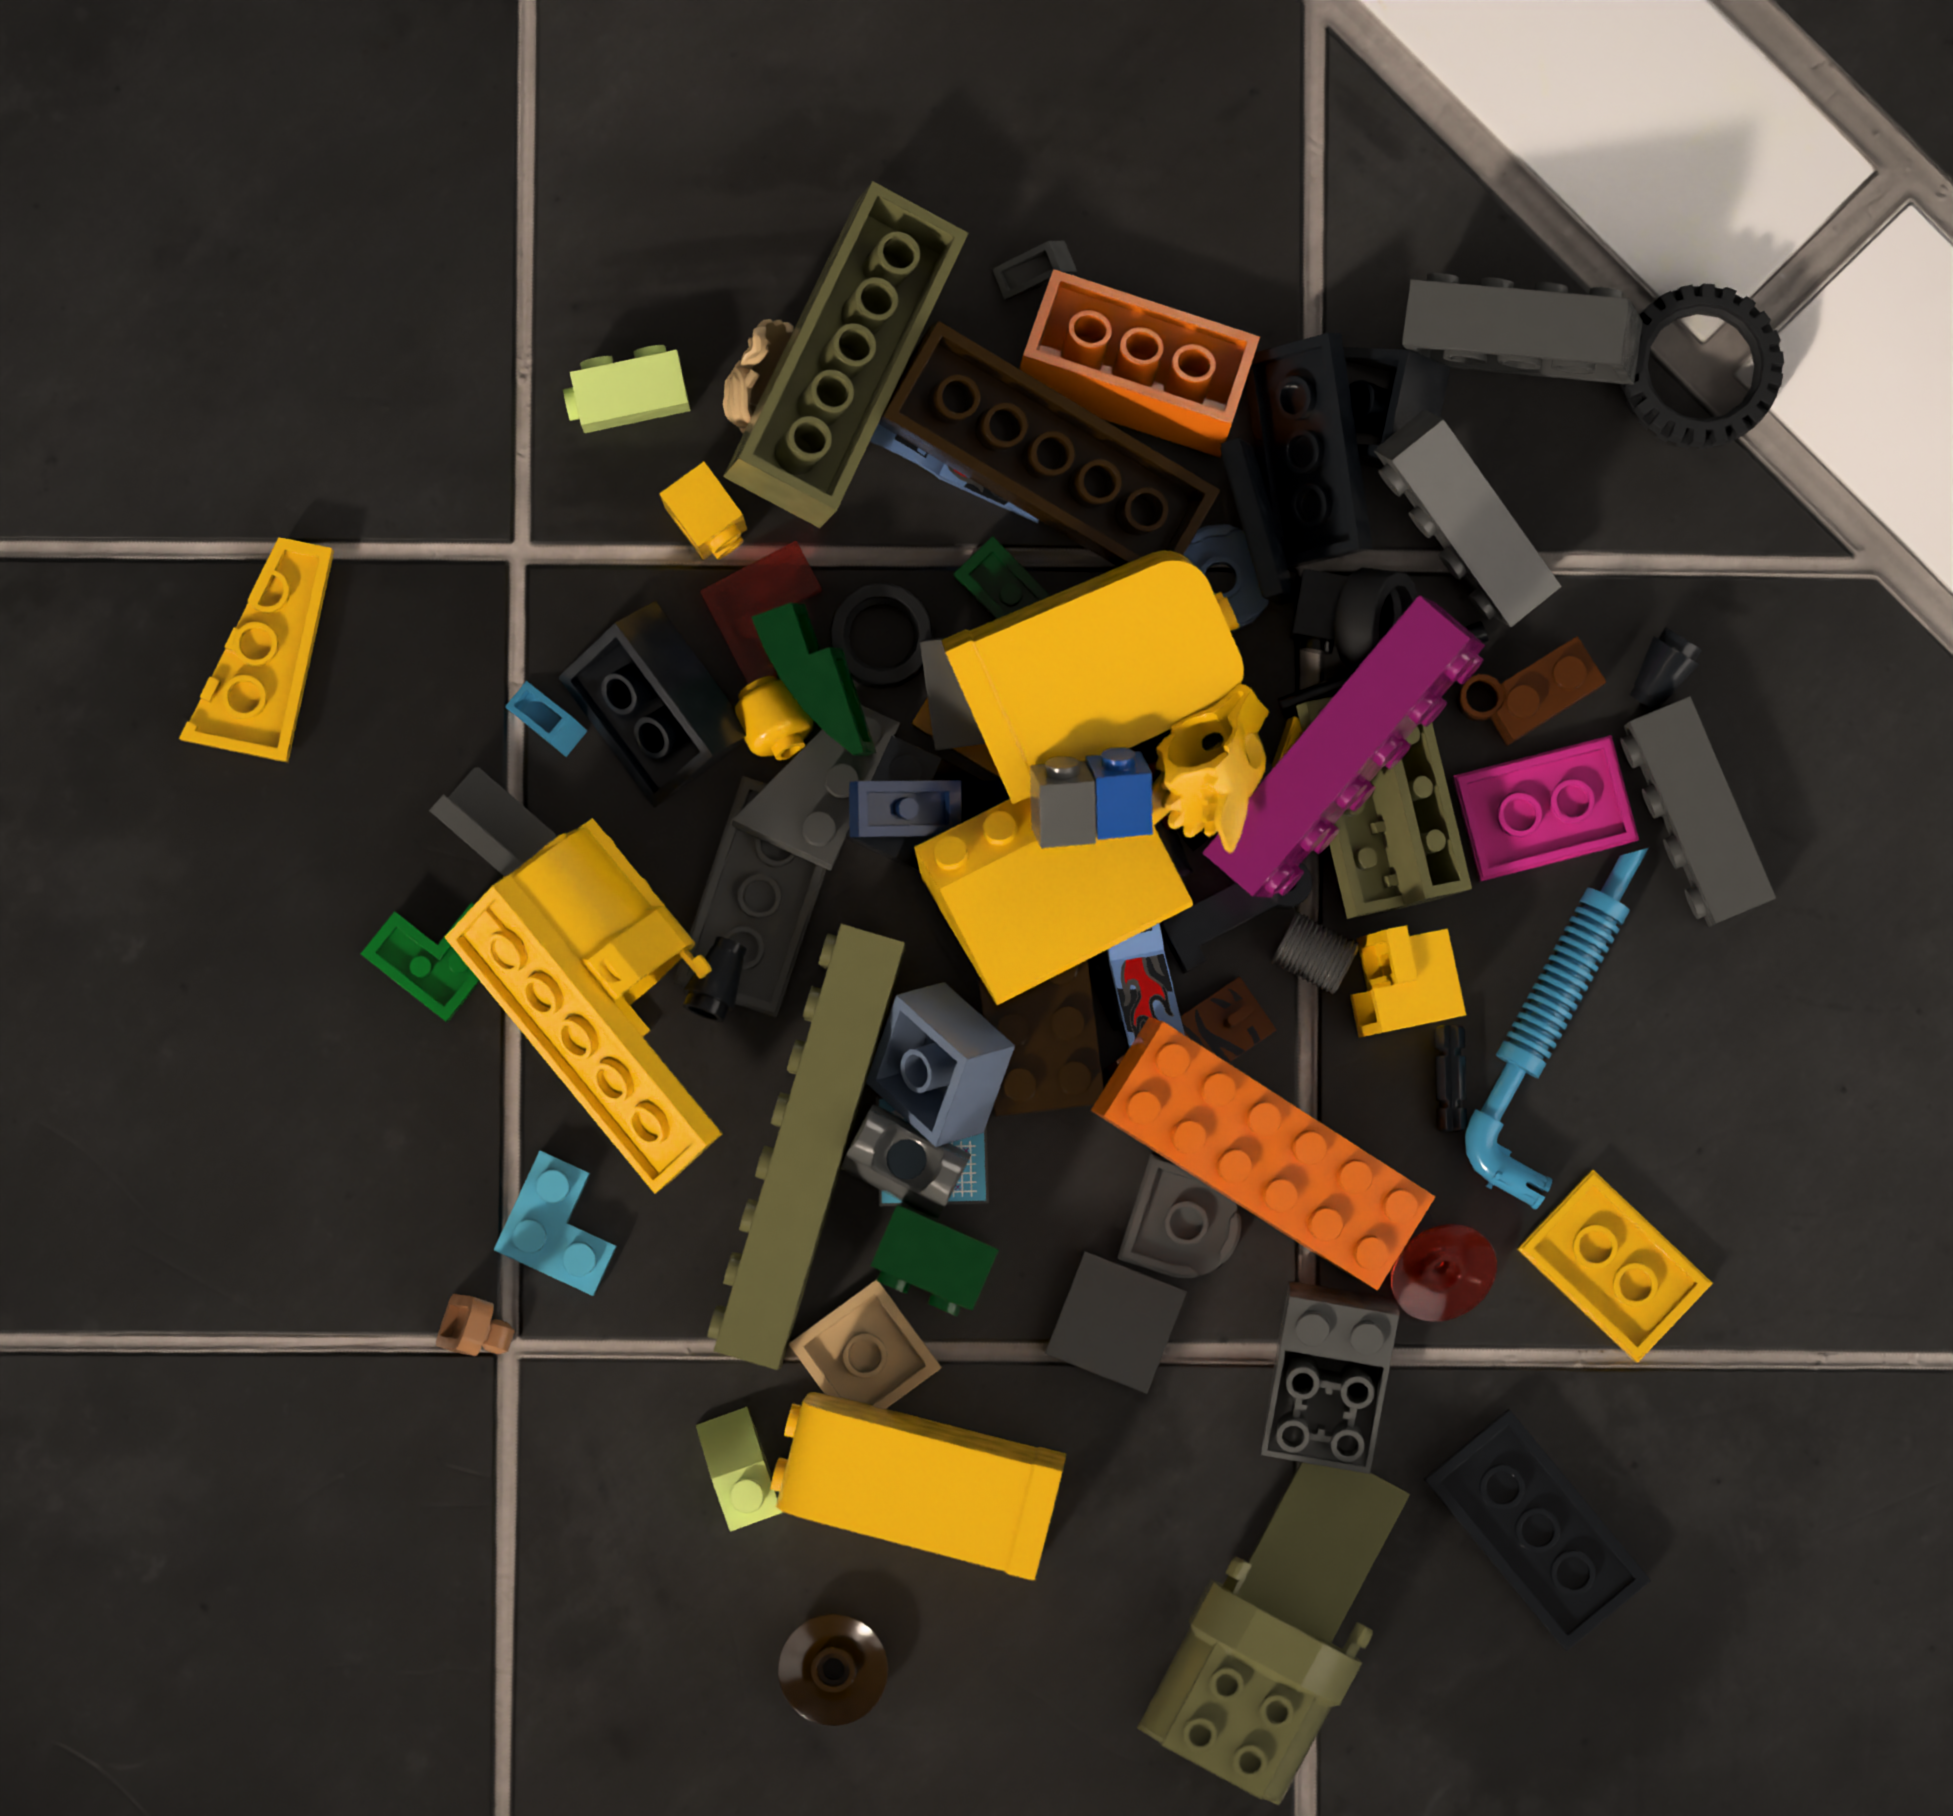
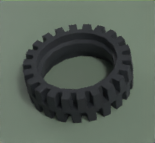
(1765, 352)

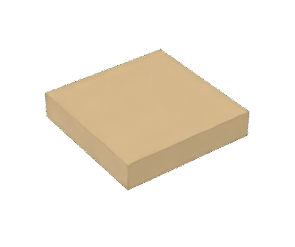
(866, 1350)

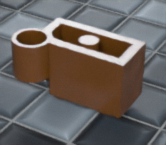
(1536, 691)

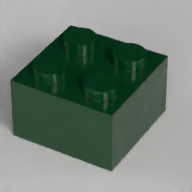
(933, 1259)

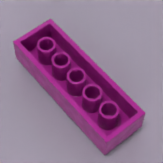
(1347, 747)

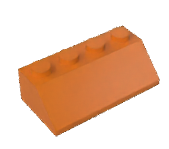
(1139, 362)

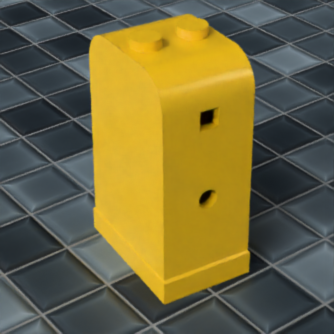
(1097, 665)
(918, 1482)

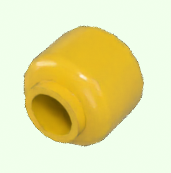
(772, 719)

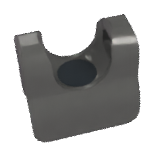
(904, 1163)

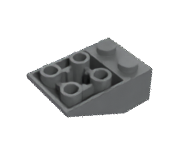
(1329, 1376)

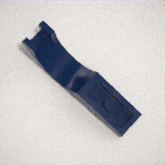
(918, 806)

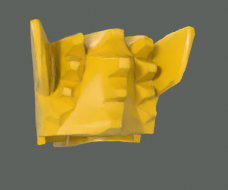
(1213, 784)

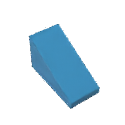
(546, 718)

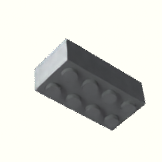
(1523, 329)

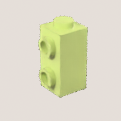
(627, 390)

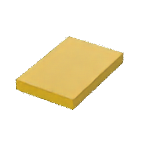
(1614, 1266)

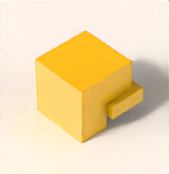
(1406, 981)

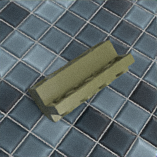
(1405, 836)

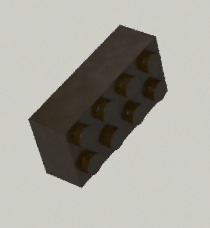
(1054, 1043)

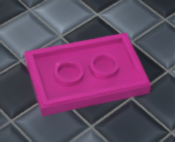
(1545, 808)

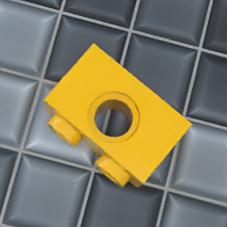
(705, 513)

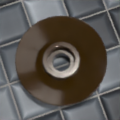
(829, 1699)

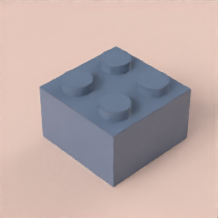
(940, 1064)

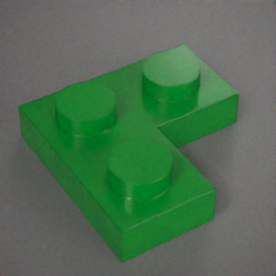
(422, 967)

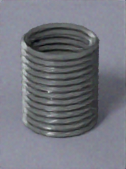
(1315, 953)

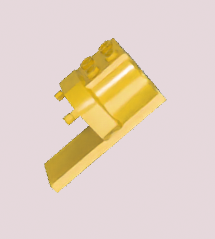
(565, 958)

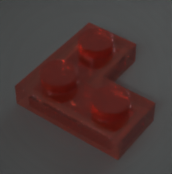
(754, 590)

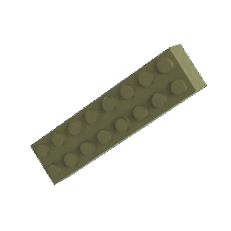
(809, 1146)

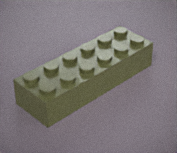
(846, 355)

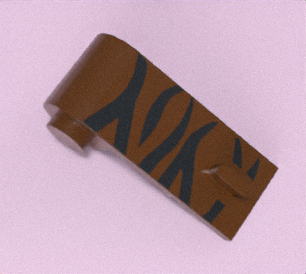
(1224, 1023)

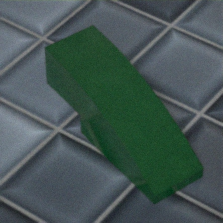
(815, 676)

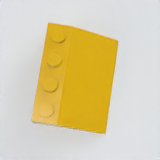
(1039, 909)

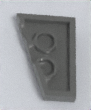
(809, 798)

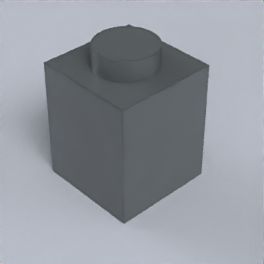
(1063, 803)

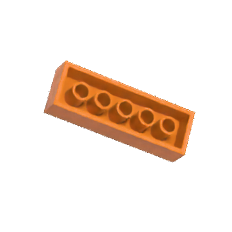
(1263, 1153)

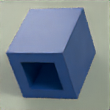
(1121, 793)

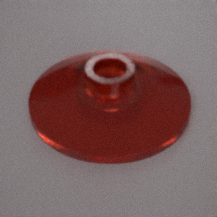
(1455, 1284)

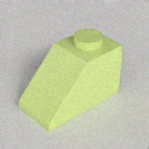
(738, 1468)

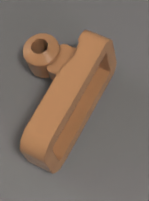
(469, 1327)

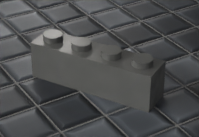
(1466, 518)
(1697, 811)

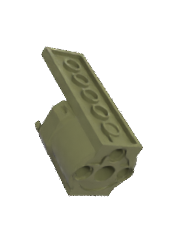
(1260, 1646)

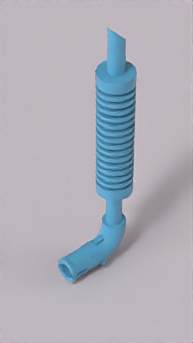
(1541, 1026)

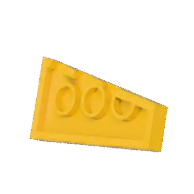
(263, 672)

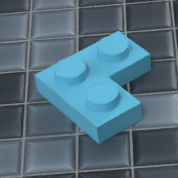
(540, 1231)

